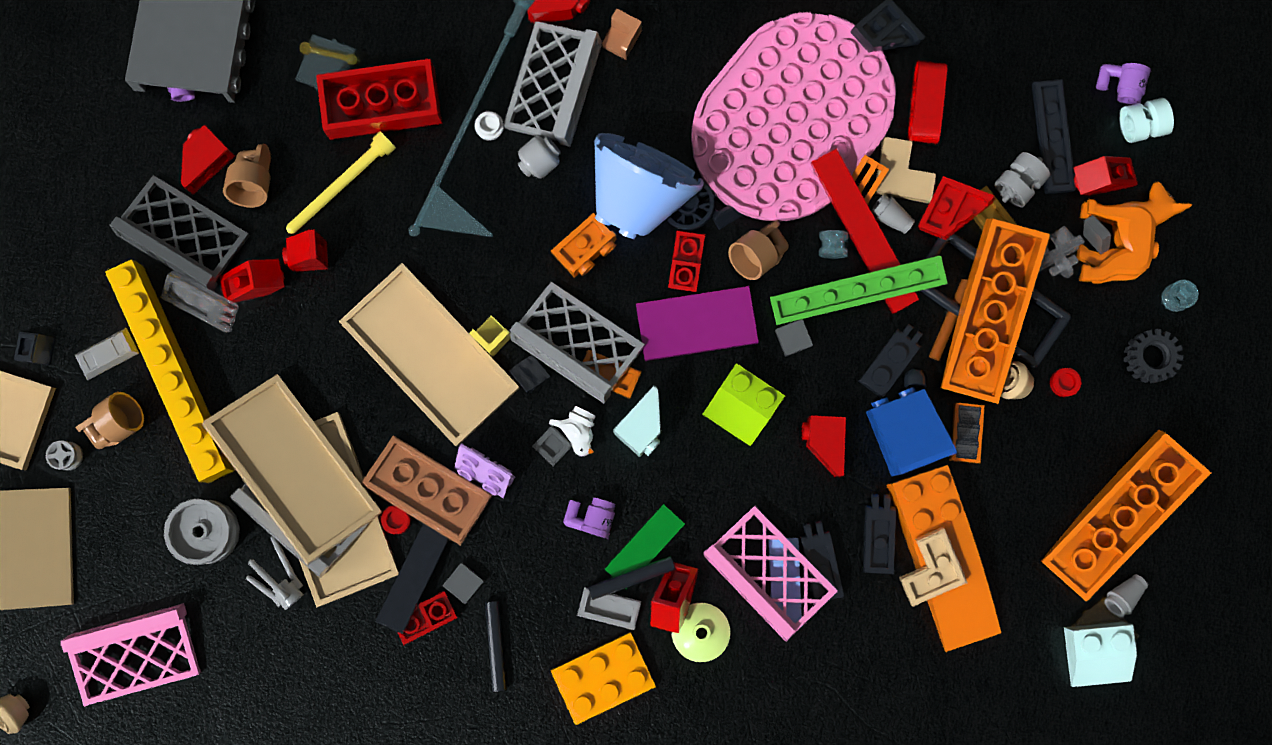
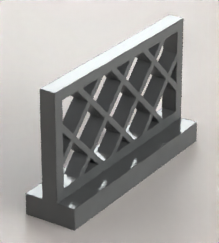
(162, 250)

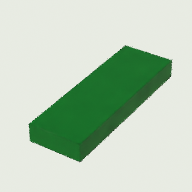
(646, 542)

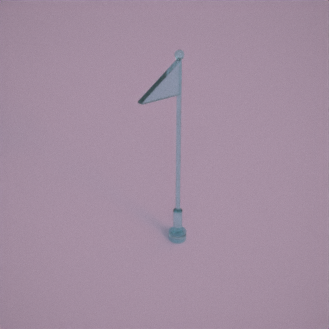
(440, 209)

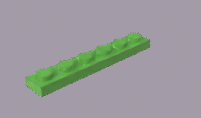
(859, 290)

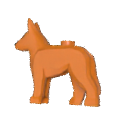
(1133, 235)

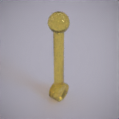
(306, 49)

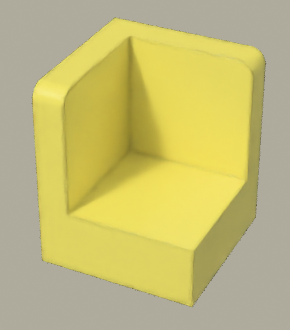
(491, 335)

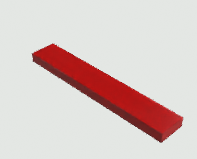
(858, 220)

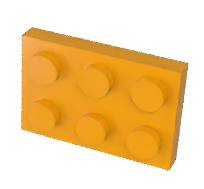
(603, 678)

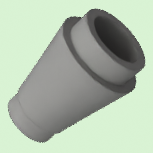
(891, 213)
(1126, 596)

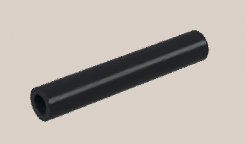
(631, 578)
(495, 644)

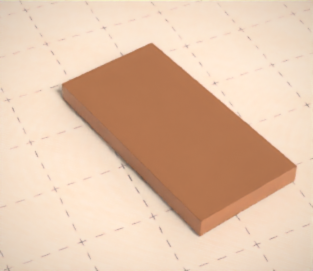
(426, 490)

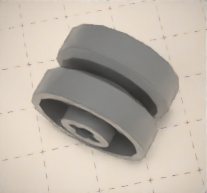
(184, 529)

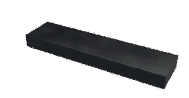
(1054, 135)
(412, 579)

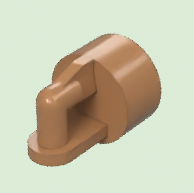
(248, 177)
(756, 253)
(113, 420)

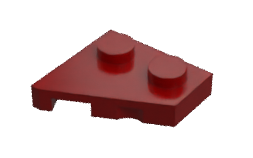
(953, 207)

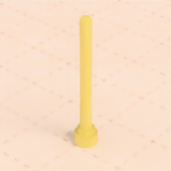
(379, 146)

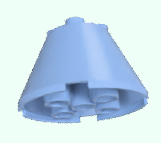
(638, 185)

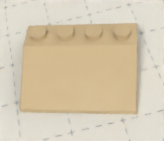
(35, 548)

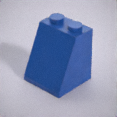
(909, 431)

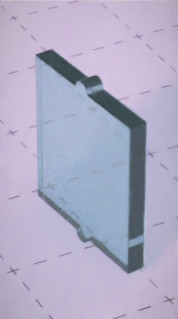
(319, 64)

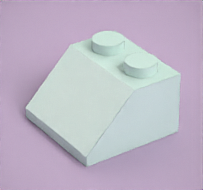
(642, 425)
(1100, 653)

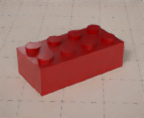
(378, 99)

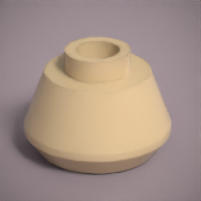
(1018, 382)
(13, 713)

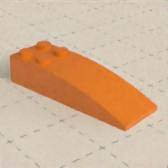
(993, 309)
(927, 504)
(1125, 514)

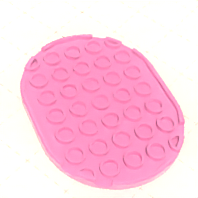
(784, 103)

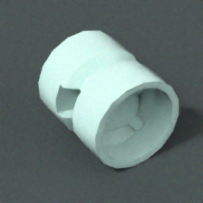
(1151, 119)

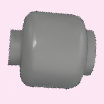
(538, 157)

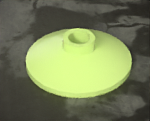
(717, 635)

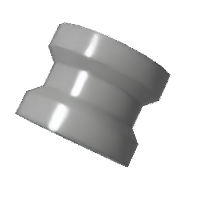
(57, 454)

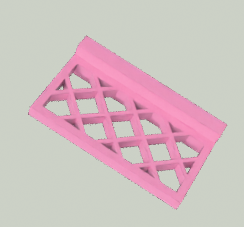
(748, 587)
(119, 632)

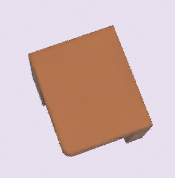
(622, 34)

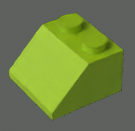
(743, 404)

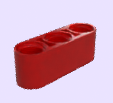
(927, 102)

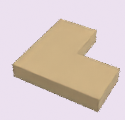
(900, 180)
(941, 569)

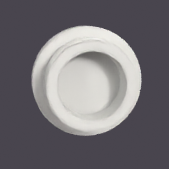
(489, 125)

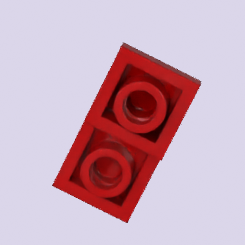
(686, 261)
(428, 617)

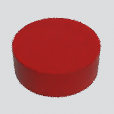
(1065, 382)
(395, 520)

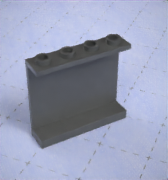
(190, 45)

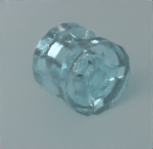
(833, 244)
(1186, 293)

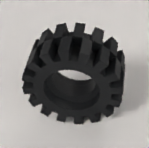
(1165, 344)

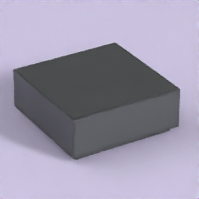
(1097, 234)
(793, 337)
(552, 446)
(463, 583)

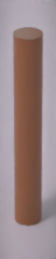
(948, 325)

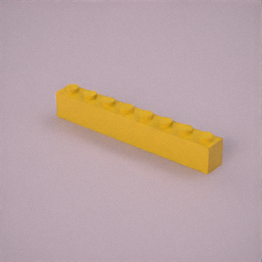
(168, 369)

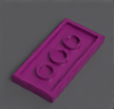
(697, 323)

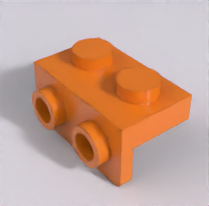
(584, 246)

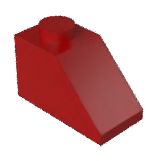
(555, 10)
(202, 158)
(1104, 175)
(306, 252)
(252, 280)
(826, 441)
(673, 598)

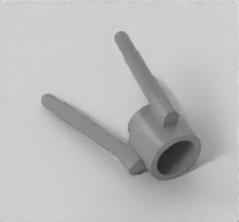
(285, 593)

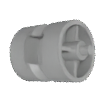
(1019, 182)

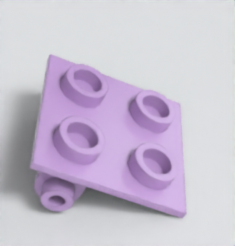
(475, 467)

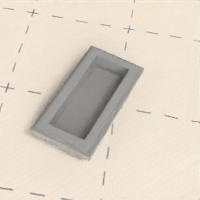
(107, 354)
(610, 609)

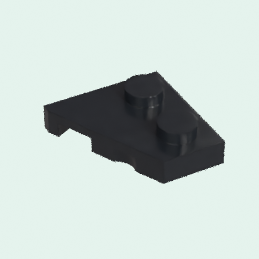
(886, 29)

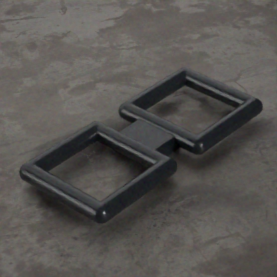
(1063, 316)

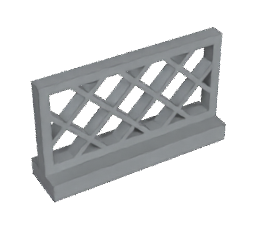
(576, 88)
(563, 362)
(250, 504)

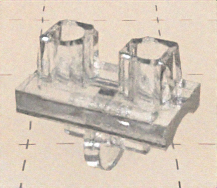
(1065, 245)

